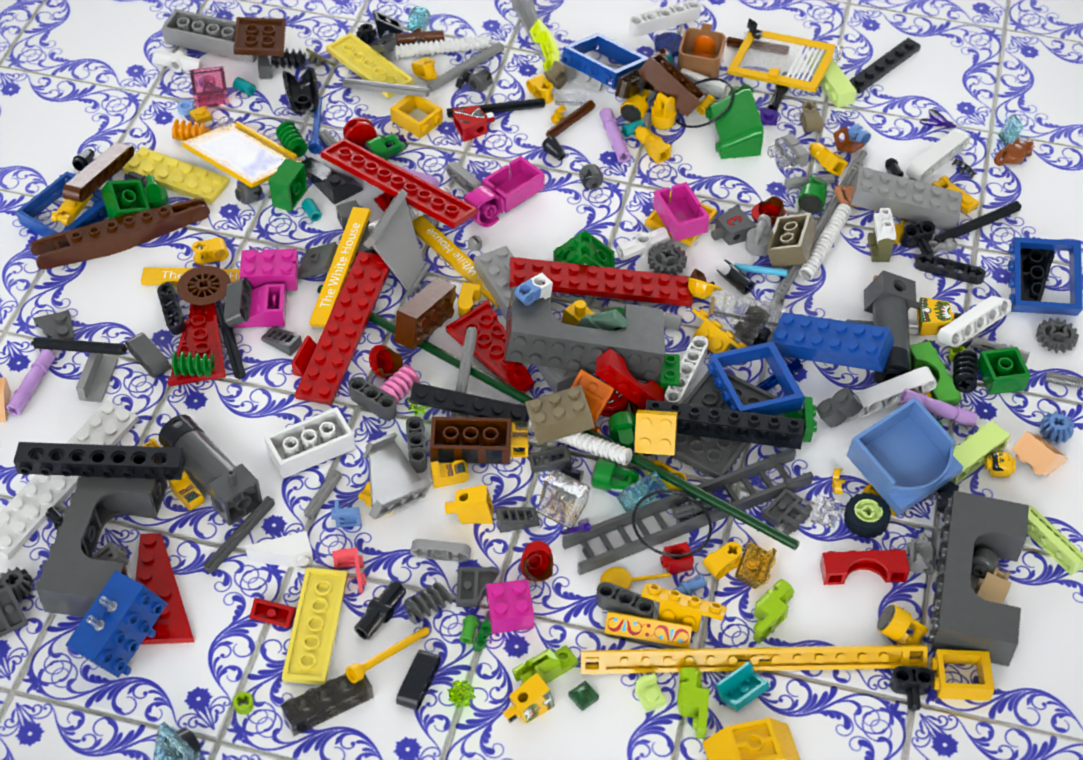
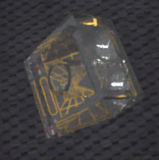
(563, 499)

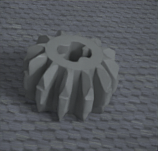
(19, 582)

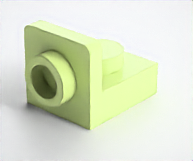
(649, 693)

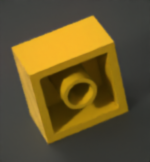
(655, 432)

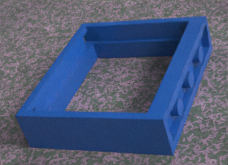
(575, 57)
(47, 197)
(1075, 274)
(794, 396)

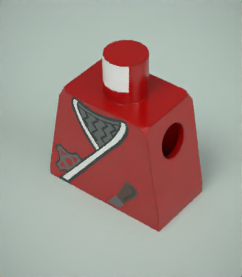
(471, 122)

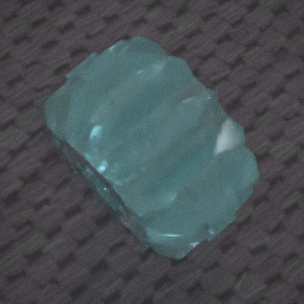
(418, 18)

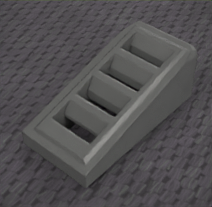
(264, 68)
(289, 348)
(558, 464)
(510, 512)

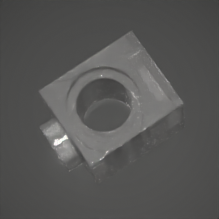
(826, 511)

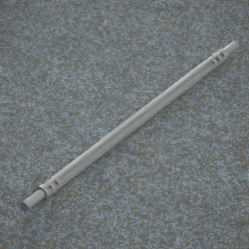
(793, 271)

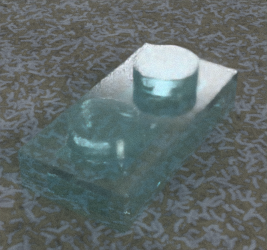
(1010, 130)

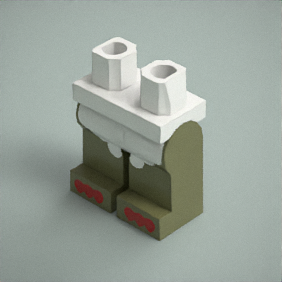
(882, 238)

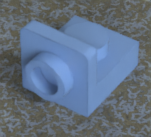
(345, 516)

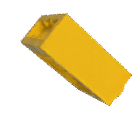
(400, 111)
(980, 691)

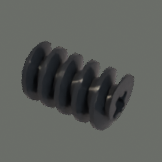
(290, 59)
(965, 371)

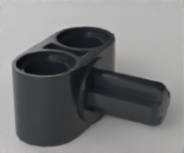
(918, 235)
(912, 685)

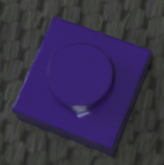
(768, 116)

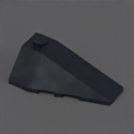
(331, 182)
(1034, 272)

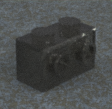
(752, 325)

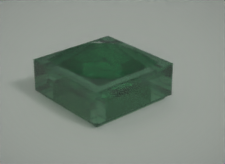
(583, 695)

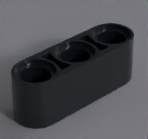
(418, 680)

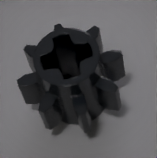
(366, 33)

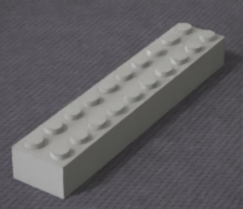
(494, 273)

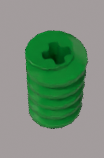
(291, 138)
(191, 365)

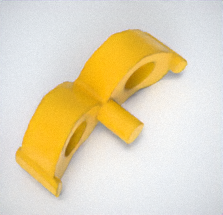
(555, 117)
(836, 482)

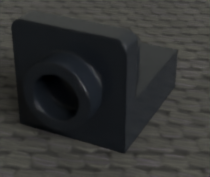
(945, 492)

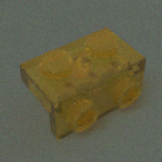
(755, 565)

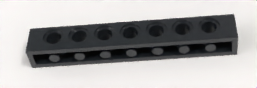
(734, 424)
(99, 460)

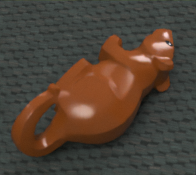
(1014, 152)

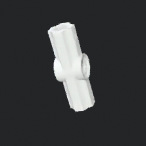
(177, 61)
(642, 243)

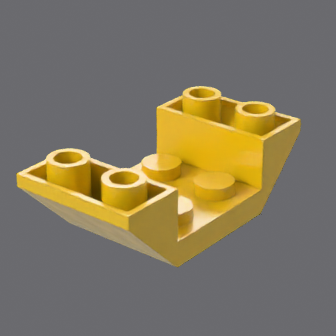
(752, 741)

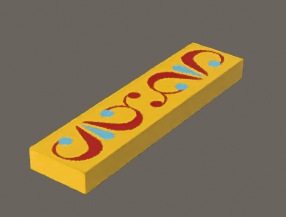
(648, 629)

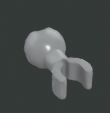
(949, 245)

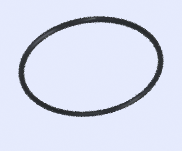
(732, 98)
(663, 553)

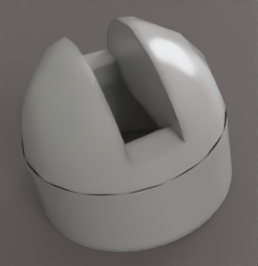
(475, 243)

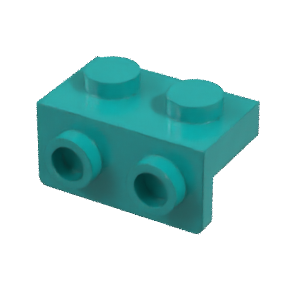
(741, 687)

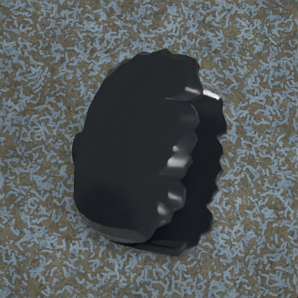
(303, 94)

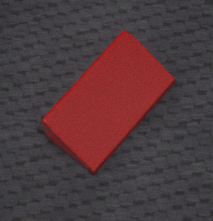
(303, 356)
(272, 612)

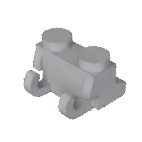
(921, 554)

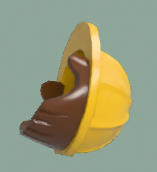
(699, 287)

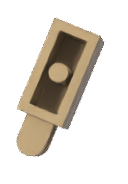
(994, 586)

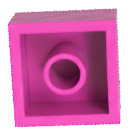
(510, 606)

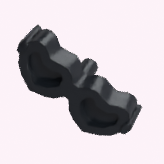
(752, 26)
(461, 80)
(964, 166)

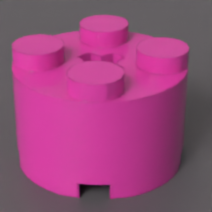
(488, 205)

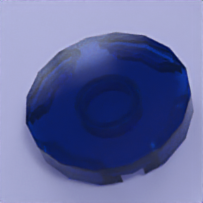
(669, 41)

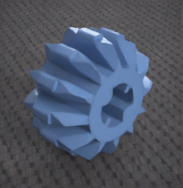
(1056, 427)

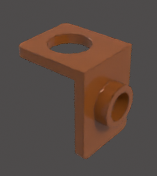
(846, 145)

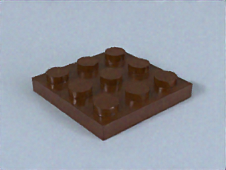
(259, 36)

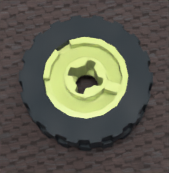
(863, 524)

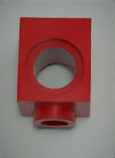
(677, 566)

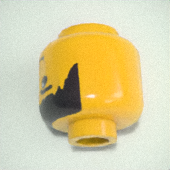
(1000, 464)

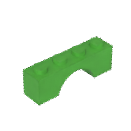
(926, 355)

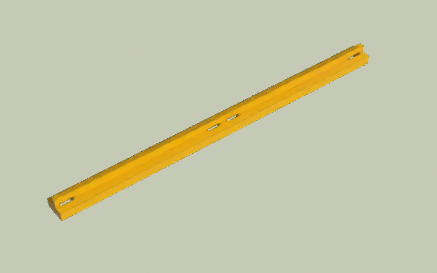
(726, 658)

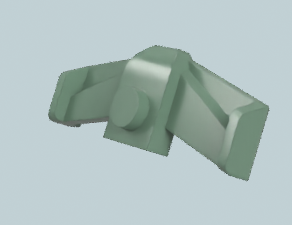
(604, 320)

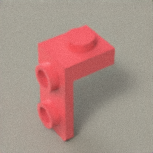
(349, 558)

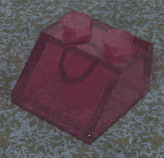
(209, 87)

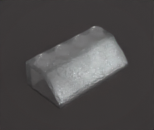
(735, 307)

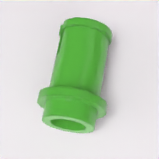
(469, 628)

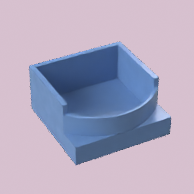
(905, 456)

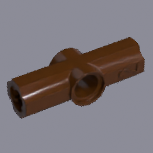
(419, 35)

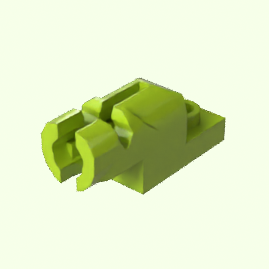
(772, 609)
(547, 664)
(693, 699)

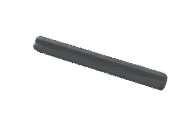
(239, 534)

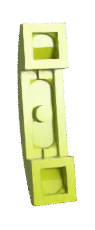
(547, 43)

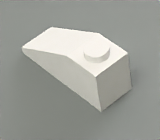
(284, 551)

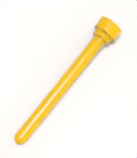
(357, 671)

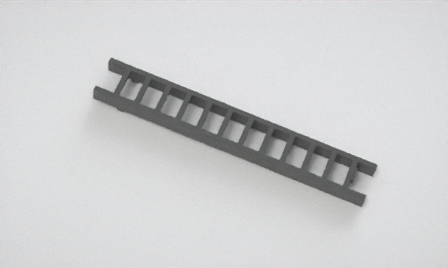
(685, 526)

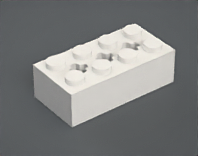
(309, 442)

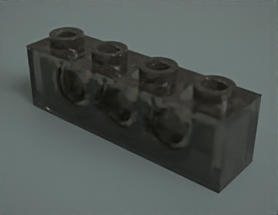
(320, 710)

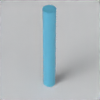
(763, 270)

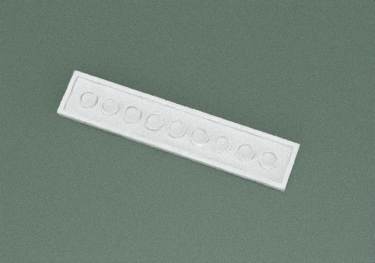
(28, 508)

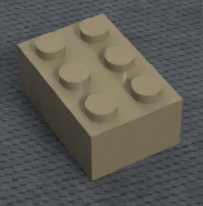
(791, 240)
(559, 414)

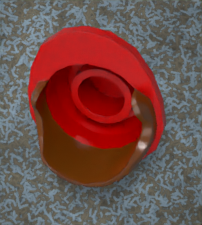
(772, 207)
(384, 361)
(537, 561)

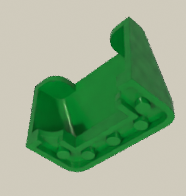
(739, 128)

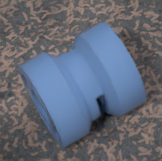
(858, 134)

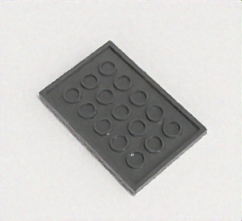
(710, 454)

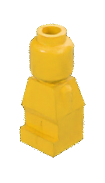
(654, 145)
(828, 159)

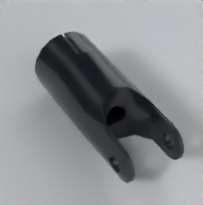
(738, 279)

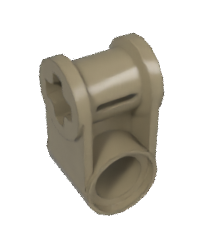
(556, 75)
(811, 118)

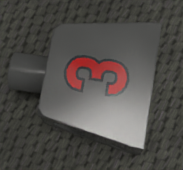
(732, 226)

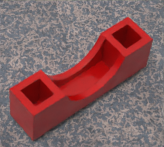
(613, 370)
(888, 564)

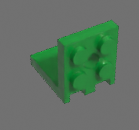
(585, 250)

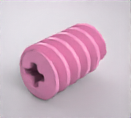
(400, 382)

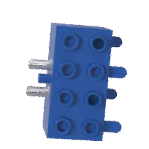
(117, 624)

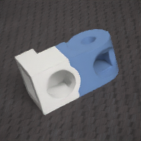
(534, 289)

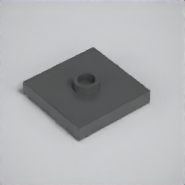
(317, 260)

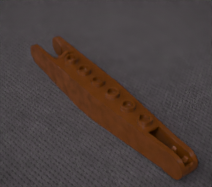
(116, 234)

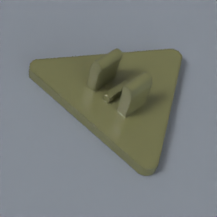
(319, 58)

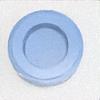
(184, 107)

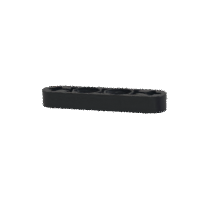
(950, 266)
(171, 308)

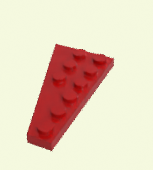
(202, 337)
(491, 346)
(157, 575)

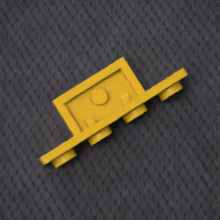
(718, 339)
(682, 608)

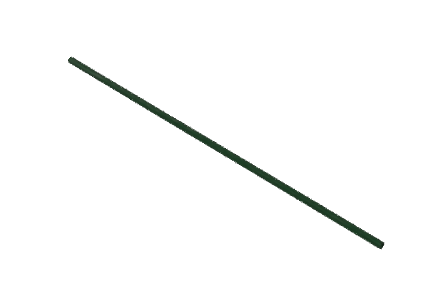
(636, 459)

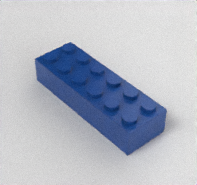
(833, 341)

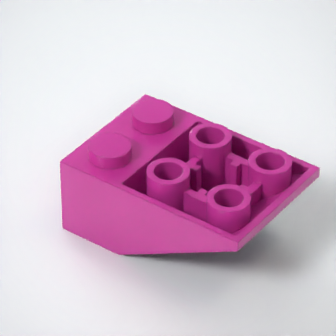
(267, 307)

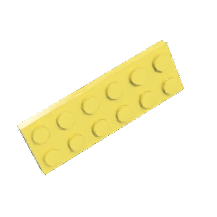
(367, 62)
(178, 175)
(315, 626)

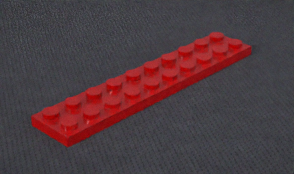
(393, 179)
(604, 281)
(343, 330)

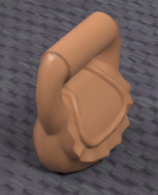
(844, 197)

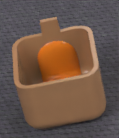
(702, 51)

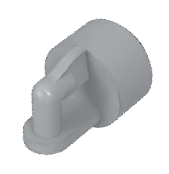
(759, 236)

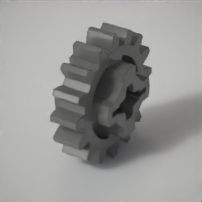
(667, 259)
(1055, 335)

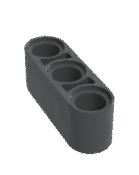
(237, 302)
(148, 355)
(372, 398)
(416, 443)
(619, 595)

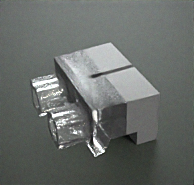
(788, 152)

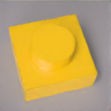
(200, 115)

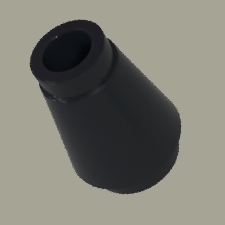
(553, 148)
(83, 159)

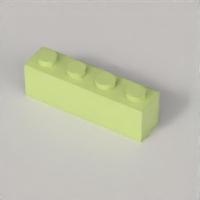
(838, 86)
(978, 447)

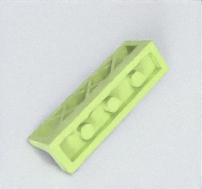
(1054, 542)

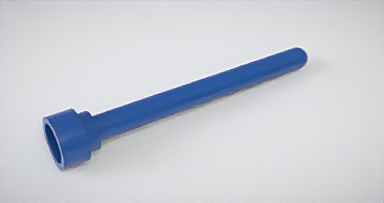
(315, 144)

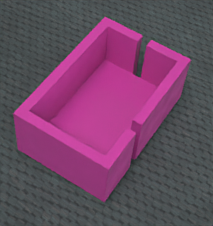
(523, 182)
(683, 214)
(270, 267)

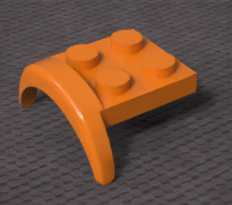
(596, 394)

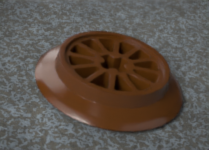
(203, 282)

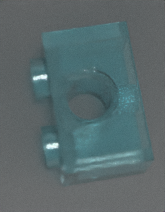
(632, 494)

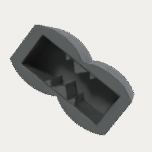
(839, 407)

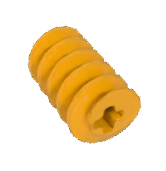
(186, 132)

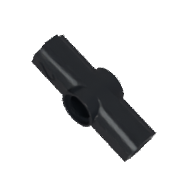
(380, 610)

